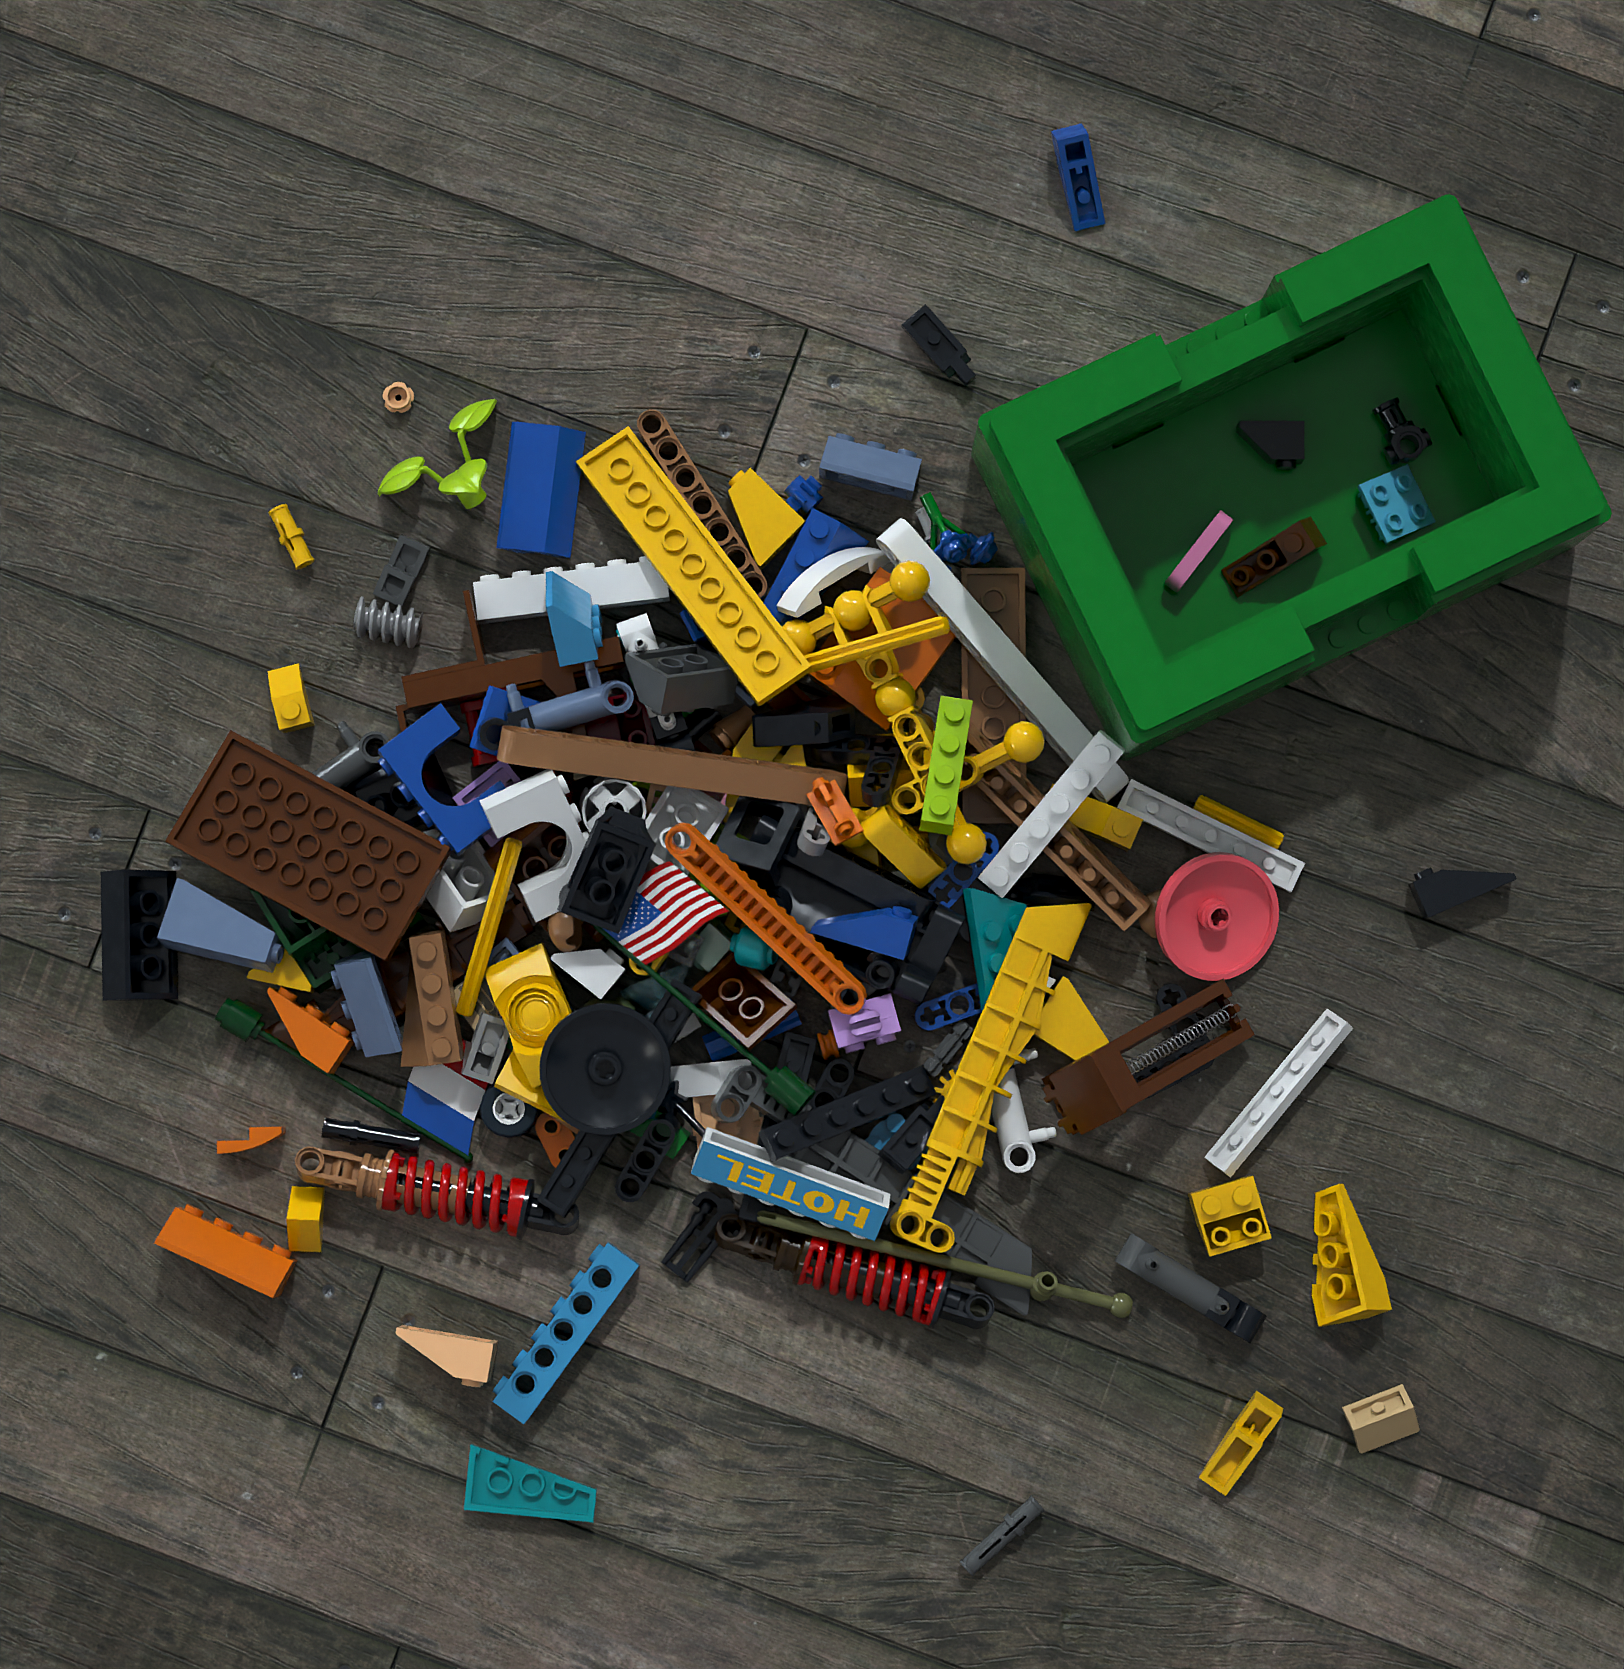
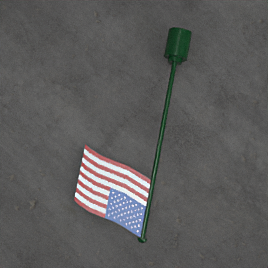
(660, 918)

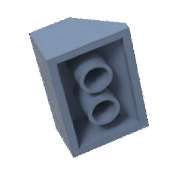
(870, 466)
(367, 1004)

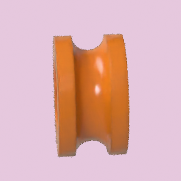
(828, 1045)

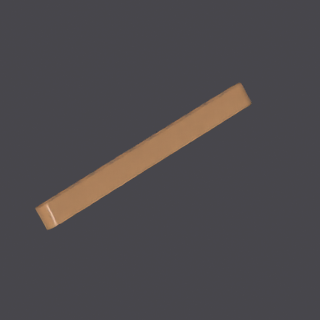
(661, 765)

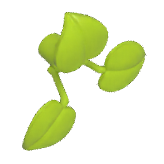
(462, 482)

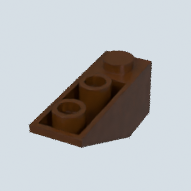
(1274, 556)

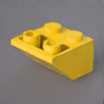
(1229, 1215)

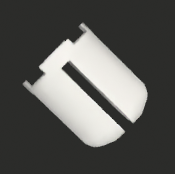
(610, 790)

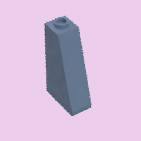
(214, 930)

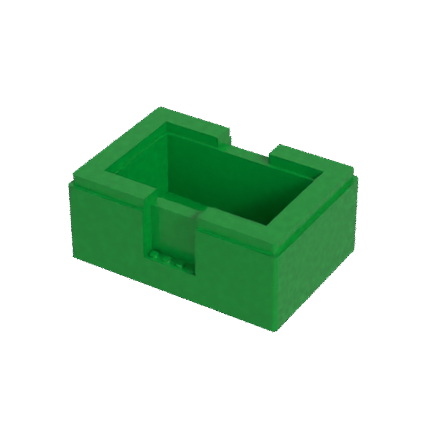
(1116, 521)

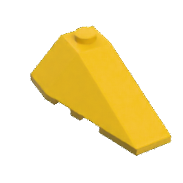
(1348, 1274)

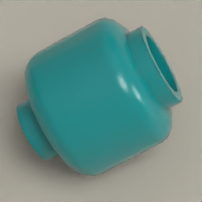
(752, 950)

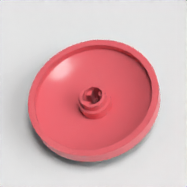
(1217, 916)

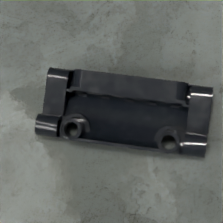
(848, 884)

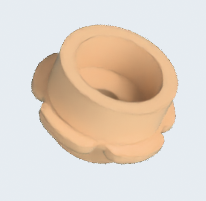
(392, 391)

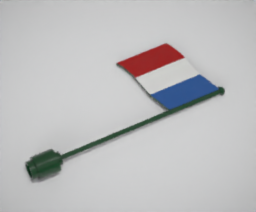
(437, 1097)

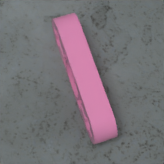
(1198, 551)

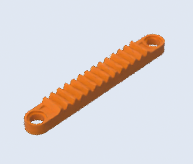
(766, 918)

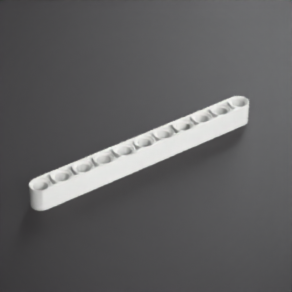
(997, 654)

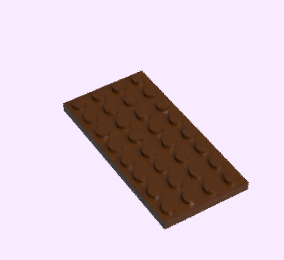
(309, 846)

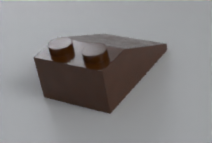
(742, 1002)

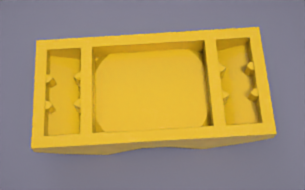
(529, 1003)

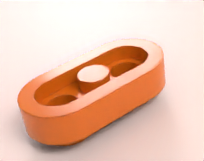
(553, 1142)

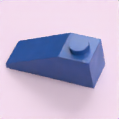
(1078, 176)
(878, 930)

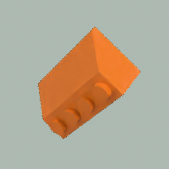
(226, 1251)

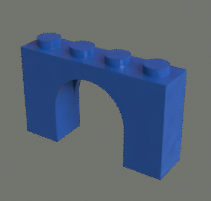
(406, 757)

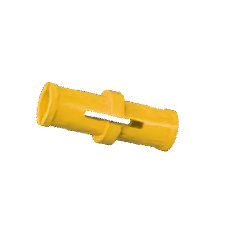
(291, 536)

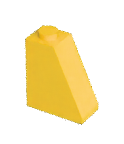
(763, 516)
(1069, 1024)

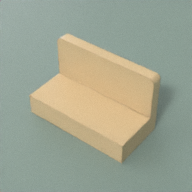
(1381, 1418)

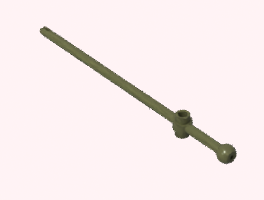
(1041, 1286)

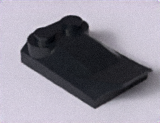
(608, 870)

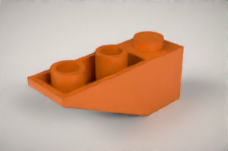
(313, 1037)

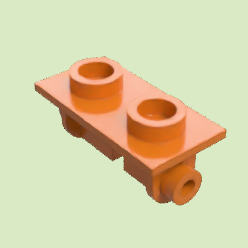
(834, 811)

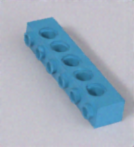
(522, 1404)

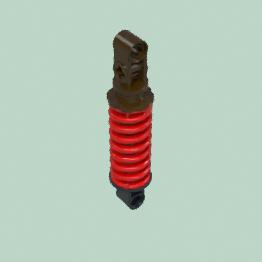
(859, 1273)

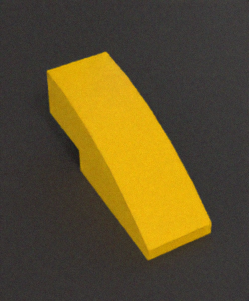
(1241, 1443)

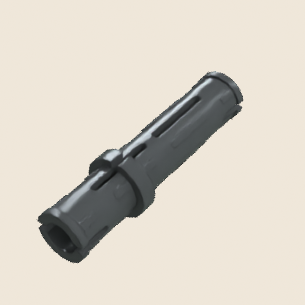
(1002, 1535)

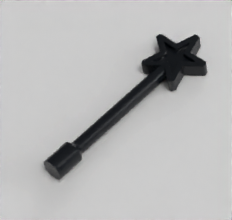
(672, 1103)

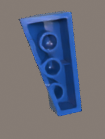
(816, 540)

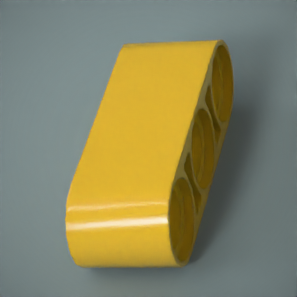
(903, 846)

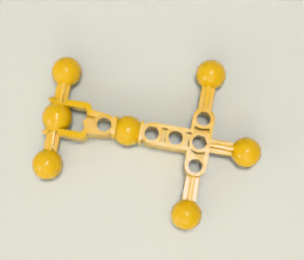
(897, 699)

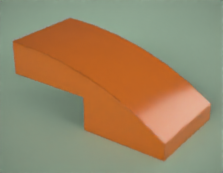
(257, 1137)

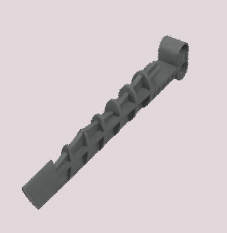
(858, 1160)

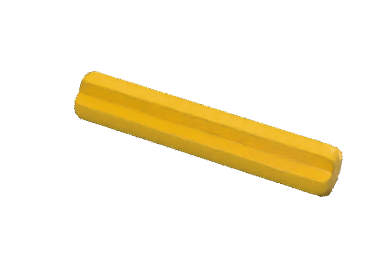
(1238, 821)

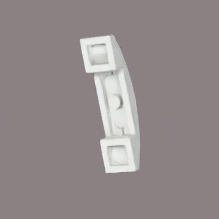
(804, 591)

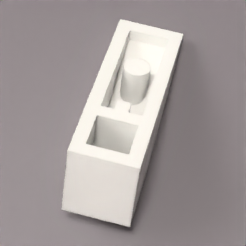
(707, 1078)

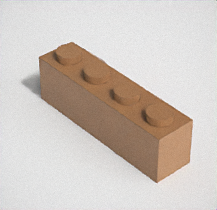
(431, 1017)

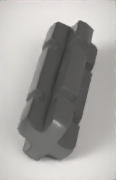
(948, 1048)

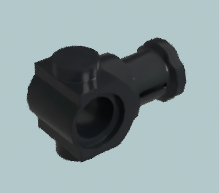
(1399, 429)

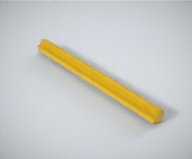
(878, 643)
(489, 926)

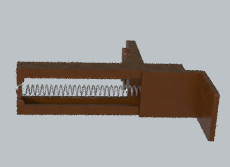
(1104, 1088)

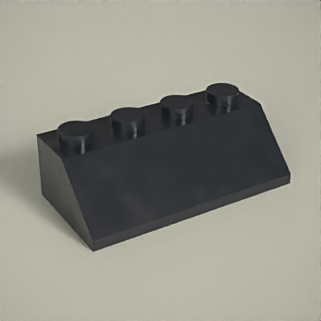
(132, 956)

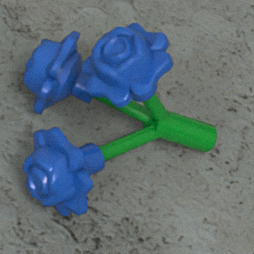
(955, 545)

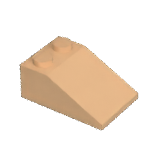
(457, 1354)

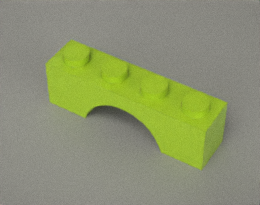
(946, 765)

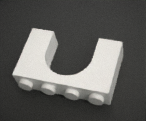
(539, 800)

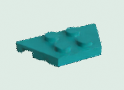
(991, 930)

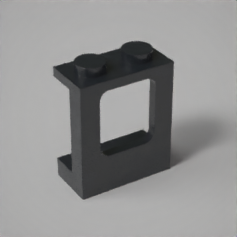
(758, 859)

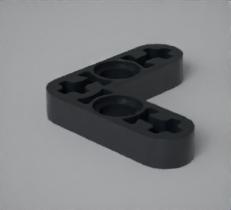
(879, 753)
(1198, 1042)

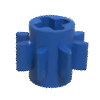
(803, 494)

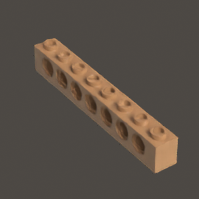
(1069, 847)

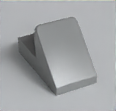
(485, 1049)

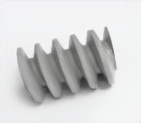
(387, 623)

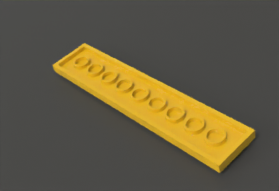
(694, 566)

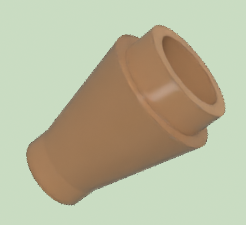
(732, 728)

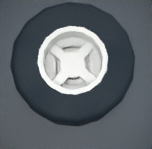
(506, 1114)

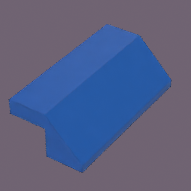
(540, 489)

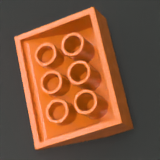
(914, 660)

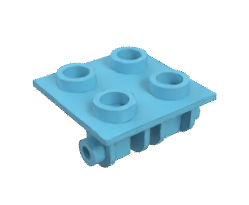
(1395, 504)

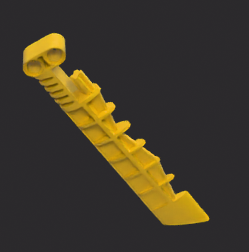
(998, 1039)

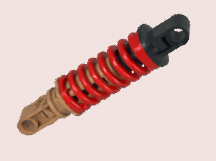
(435, 1191)

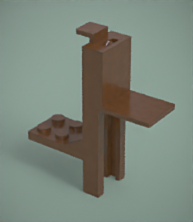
(471, 679)

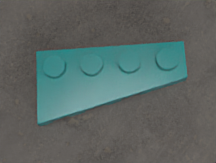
(516, 1488)

